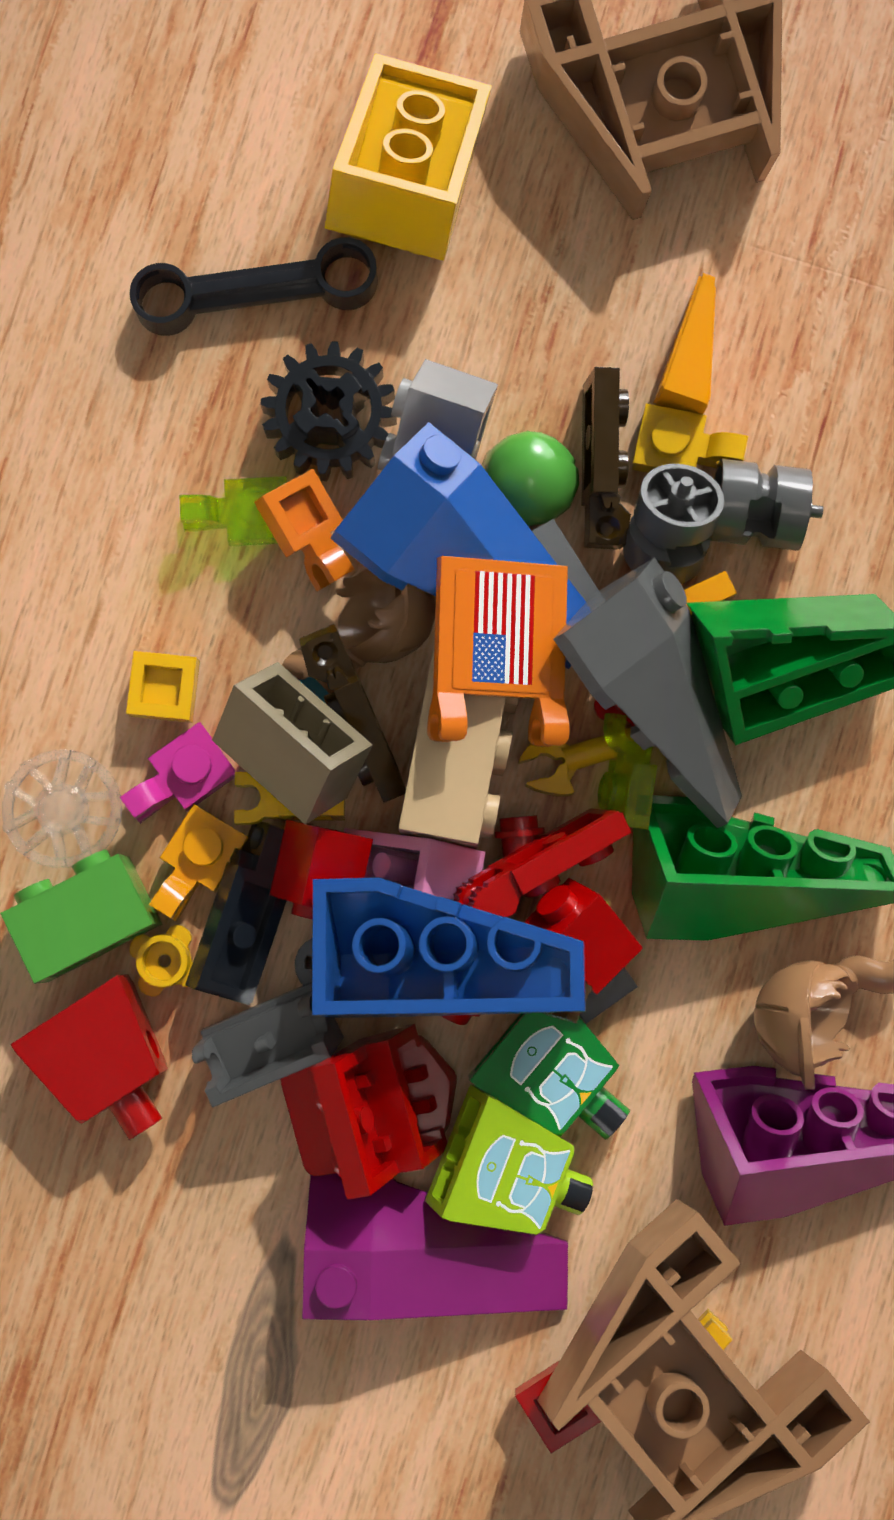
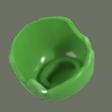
(534, 475)

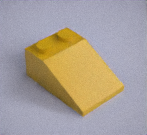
(406, 157)

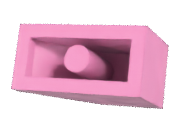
(421, 862)

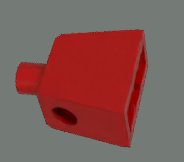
(99, 1056)

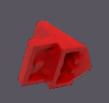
(372, 1109)

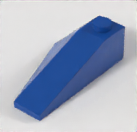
(435, 505)
(420, 954)

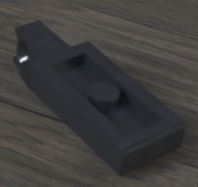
(241, 920)

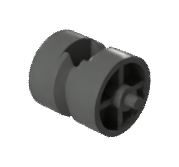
(764, 505)
(674, 520)

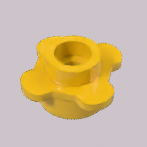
(148, 952)

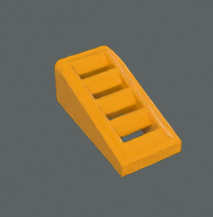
(689, 366)

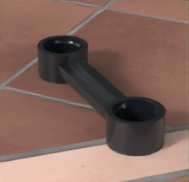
(254, 286)

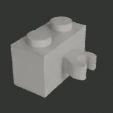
(448, 400)

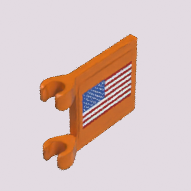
(498, 641)

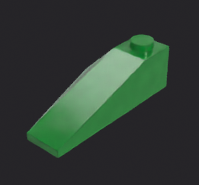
(747, 874)

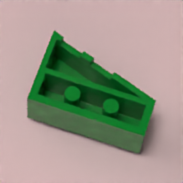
(793, 657)

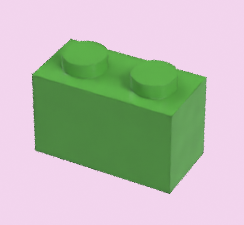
(79, 917)

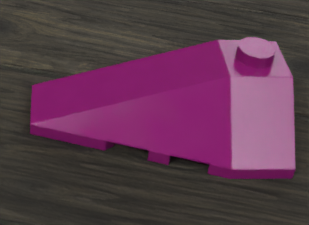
(403, 1260)

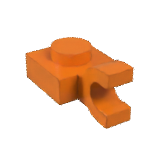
(303, 519)

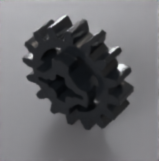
(346, 392)

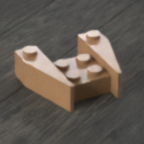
(661, 88)
(679, 1396)

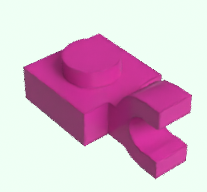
(187, 769)

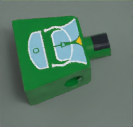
(552, 1074)

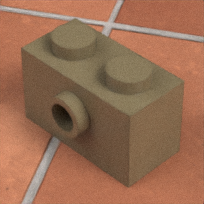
(291, 742)

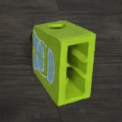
(505, 1170)

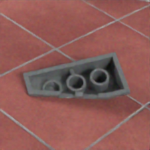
(642, 652)

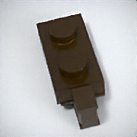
(602, 461)
(329, 662)

